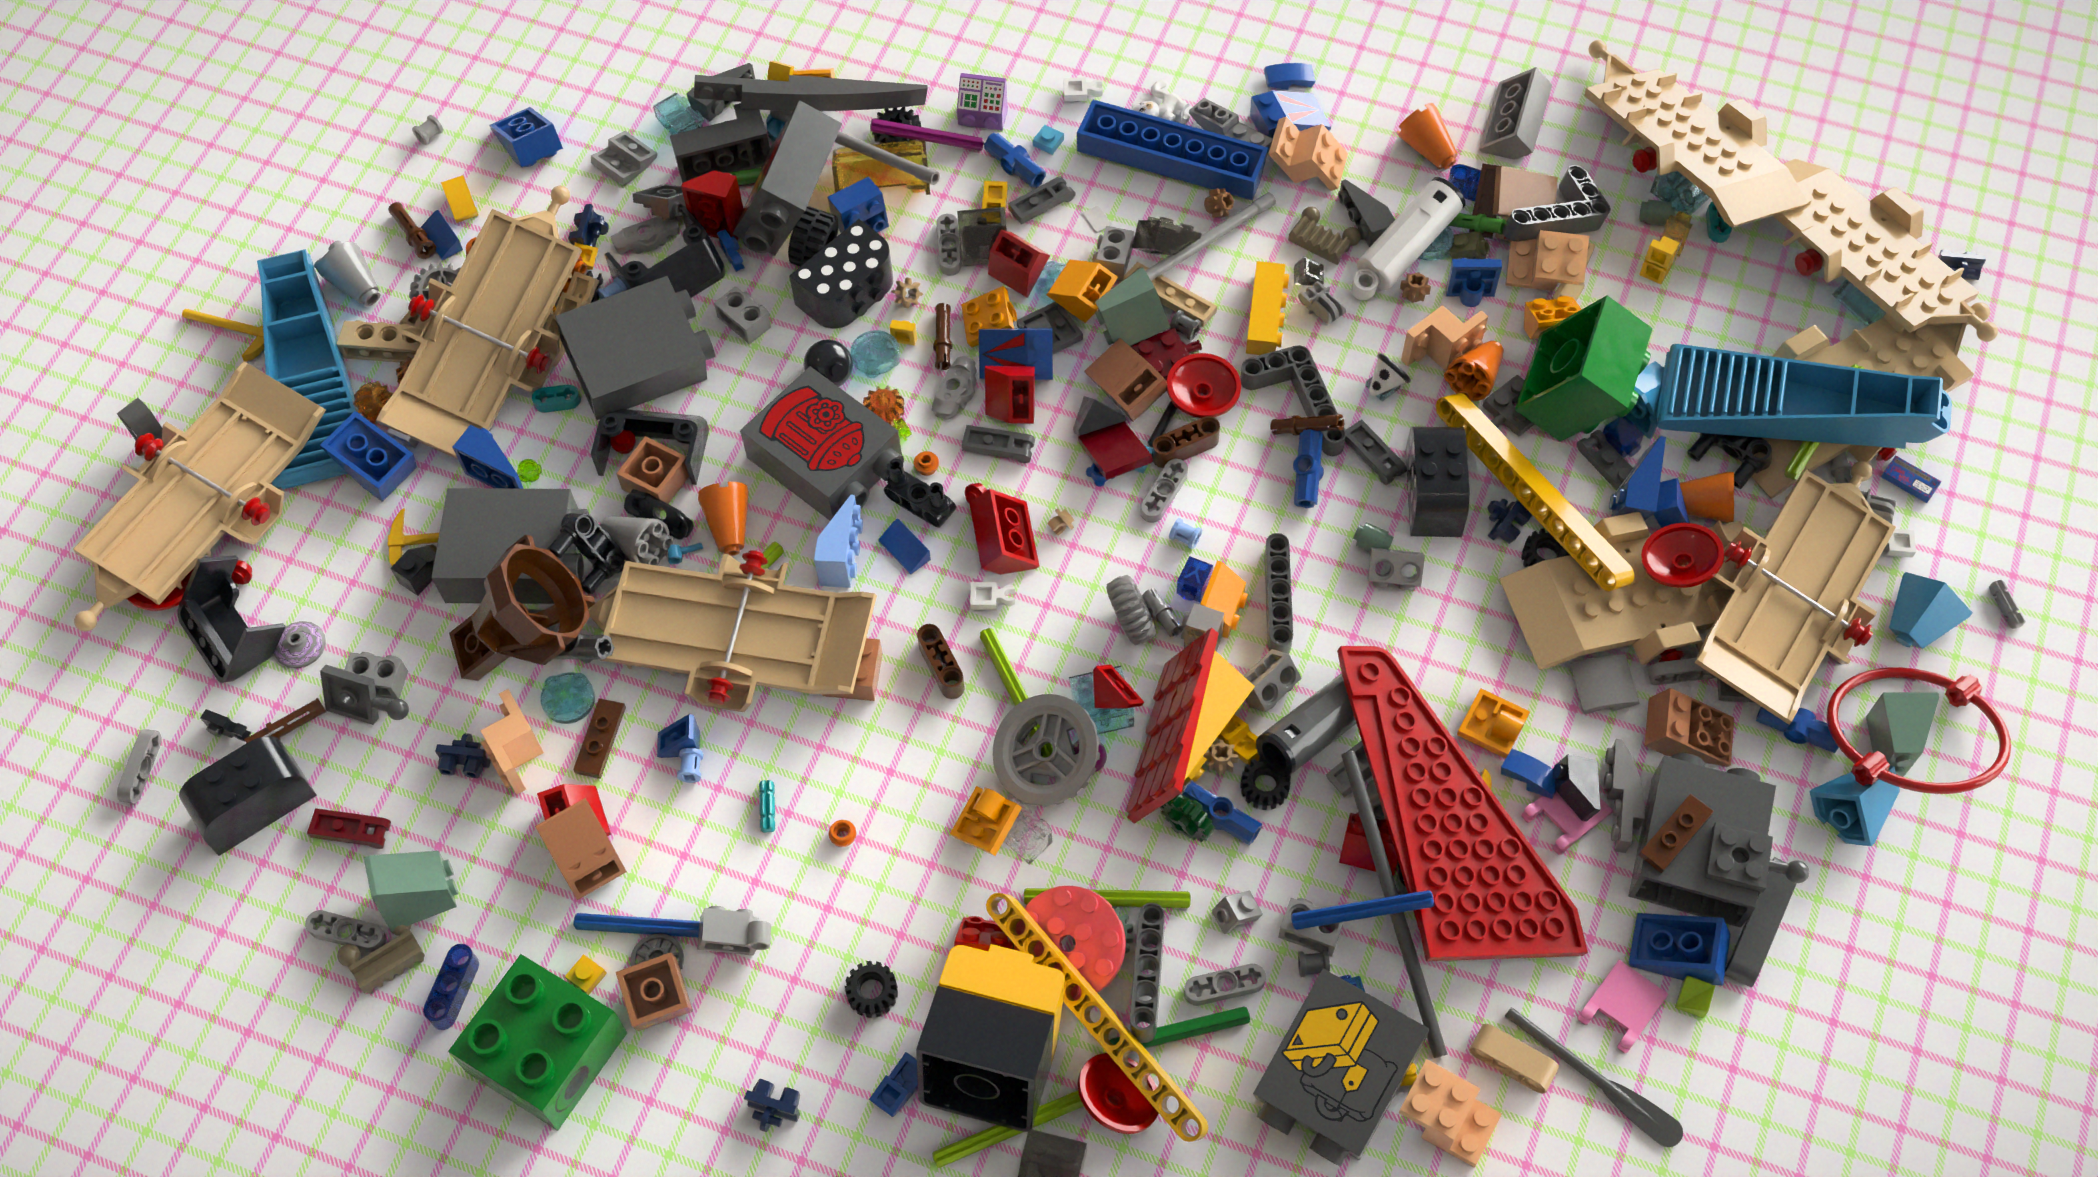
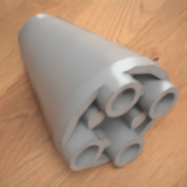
(349, 272)
(639, 538)

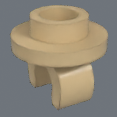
(1060, 522)

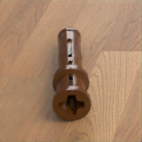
(415, 235)

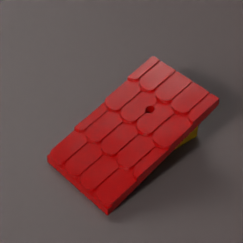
(1191, 708)

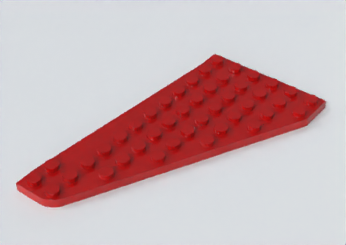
(1451, 829)

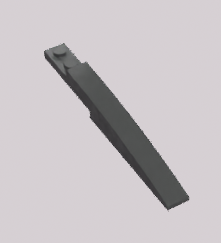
(817, 92)

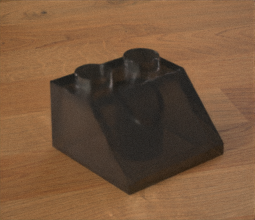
(1051, 1156)

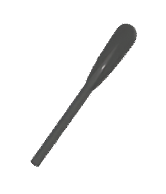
(1639, 1110)

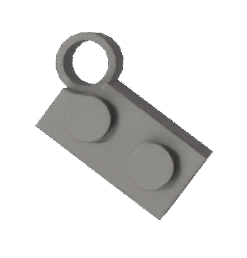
(732, 931)

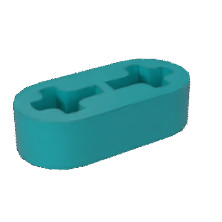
(1713, 221)
(556, 398)

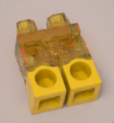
(1663, 253)

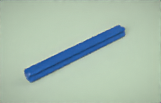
(1362, 910)
(636, 925)

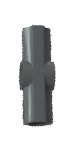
(588, 648)

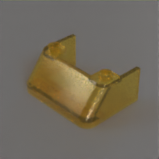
(852, 166)

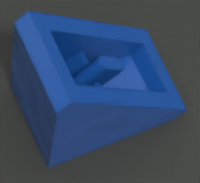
(1670, 504)
(678, 736)

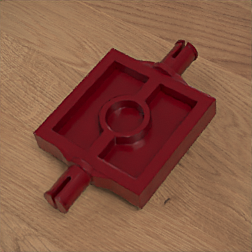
(1165, 350)

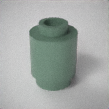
(1656, 212)
(1372, 536)

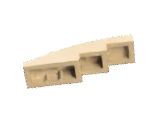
(578, 294)

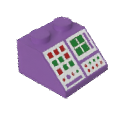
(982, 101)

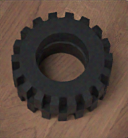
(811, 235)

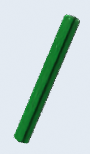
(1197, 1026)

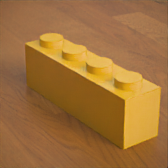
(1265, 308)

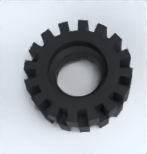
(1537, 541)
(1260, 797)
(878, 1004)

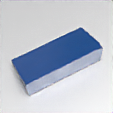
(442, 235)
(905, 546)

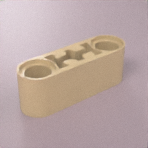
(1514, 1058)

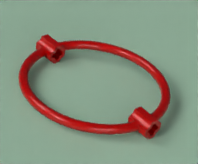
(1874, 766)

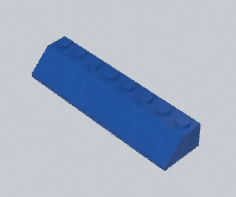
(1172, 149)

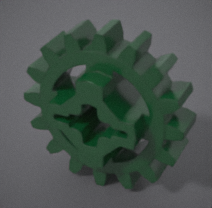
(1188, 818)

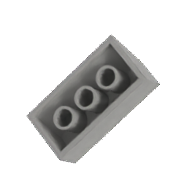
(1516, 115)

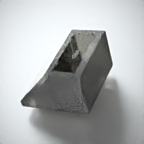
(978, 233)
(1163, 236)

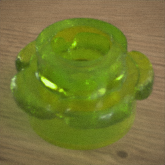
(903, 428)
(526, 466)

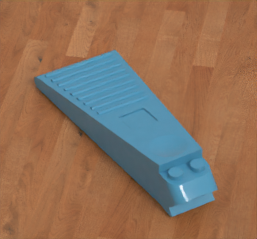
(304, 358)
(1797, 400)

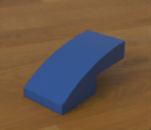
(1285, 74)
(1531, 771)
(898, 1086)

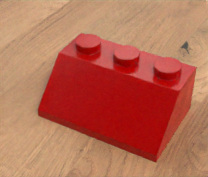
(714, 201)
(1003, 533)

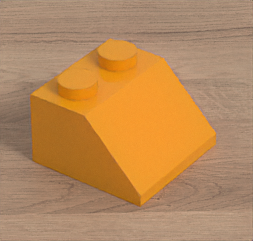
(1226, 594)

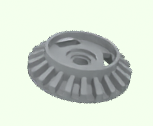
(1018, 763)

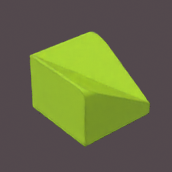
(1695, 996)

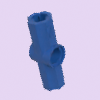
(1014, 160)
(1308, 456)
(1802, 729)
(1235, 822)

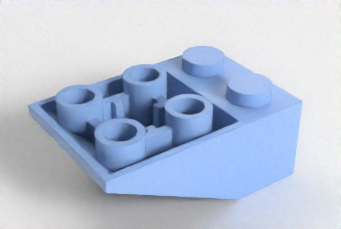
(839, 546)

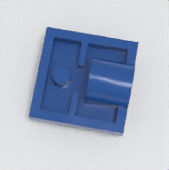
(1473, 279)

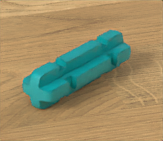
(767, 806)

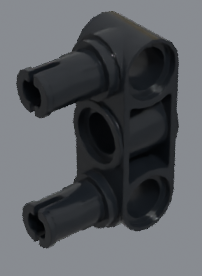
(1738, 447)
(907, 491)
(592, 543)

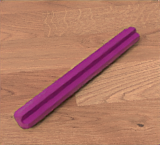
(926, 134)

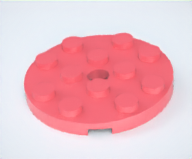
(1090, 922)

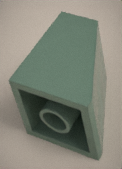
(1132, 310)
(1901, 726)
(410, 886)

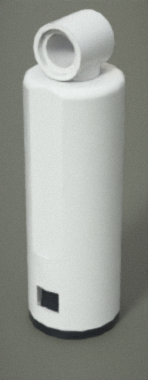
(1407, 237)

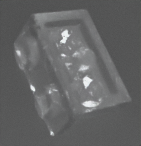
(1028, 834)

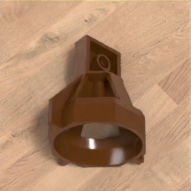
(506, 628)

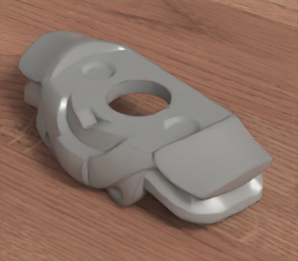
(630, 239)
(948, 401)

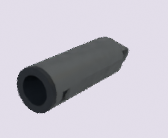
(1307, 729)

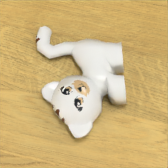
(1171, 109)

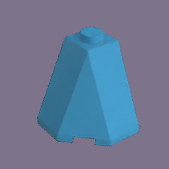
(1648, 388)
(1925, 611)
(1854, 808)

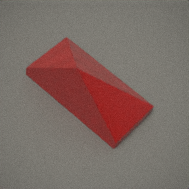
(1113, 690)

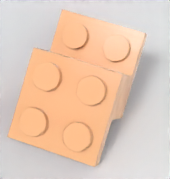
(1308, 153)
(1547, 261)
(1443, 337)
(510, 743)
(1450, 1113)

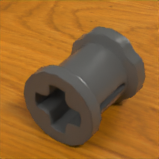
(1185, 324)
(1313, 962)

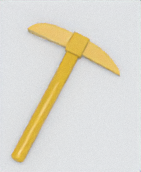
(255, 347)
(398, 540)

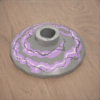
(306, 650)

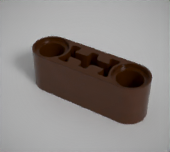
(1186, 441)
(941, 675)

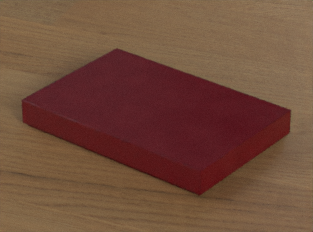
(1115, 450)

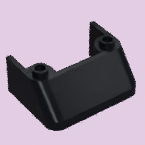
(690, 268)
(678, 427)
(217, 627)

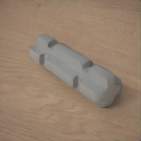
(2007, 604)

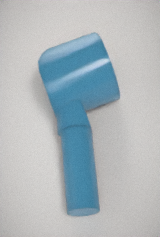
(675, 552)

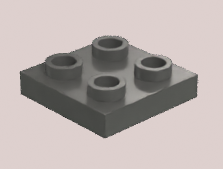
(1055, 317)

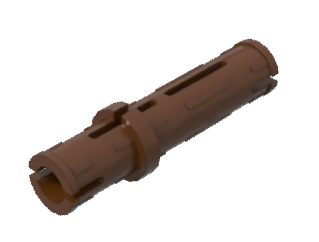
(942, 344)
(1297, 424)
(314, 708)

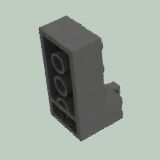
(722, 146)

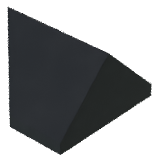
(1095, 416)

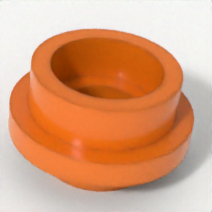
(926, 468)
(839, 826)

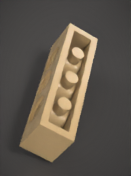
(376, 341)

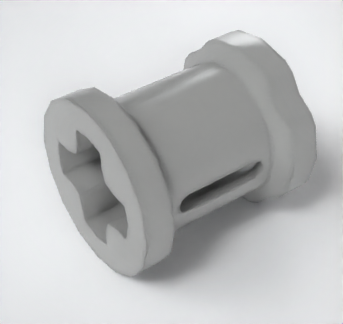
(427, 129)

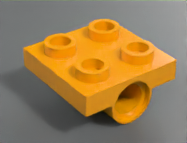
(988, 312)
(1493, 723)
(986, 820)

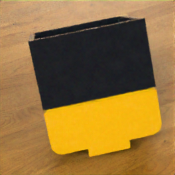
(990, 1036)

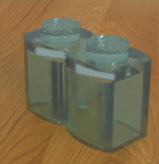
(677, 115)

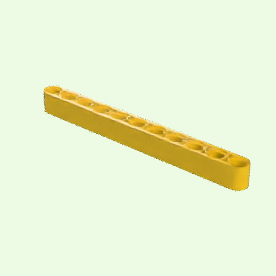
(1536, 493)
(1108, 1019)

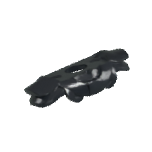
(643, 506)

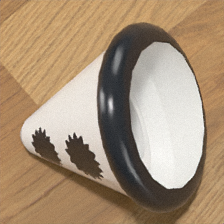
(1387, 376)

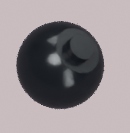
(830, 360)

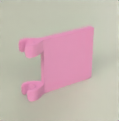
(1565, 819)
(1626, 1000)

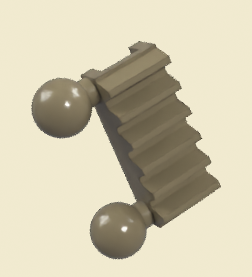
(1319, 240)
(384, 961)

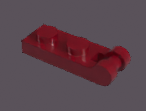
(348, 827)

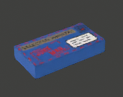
(1911, 479)

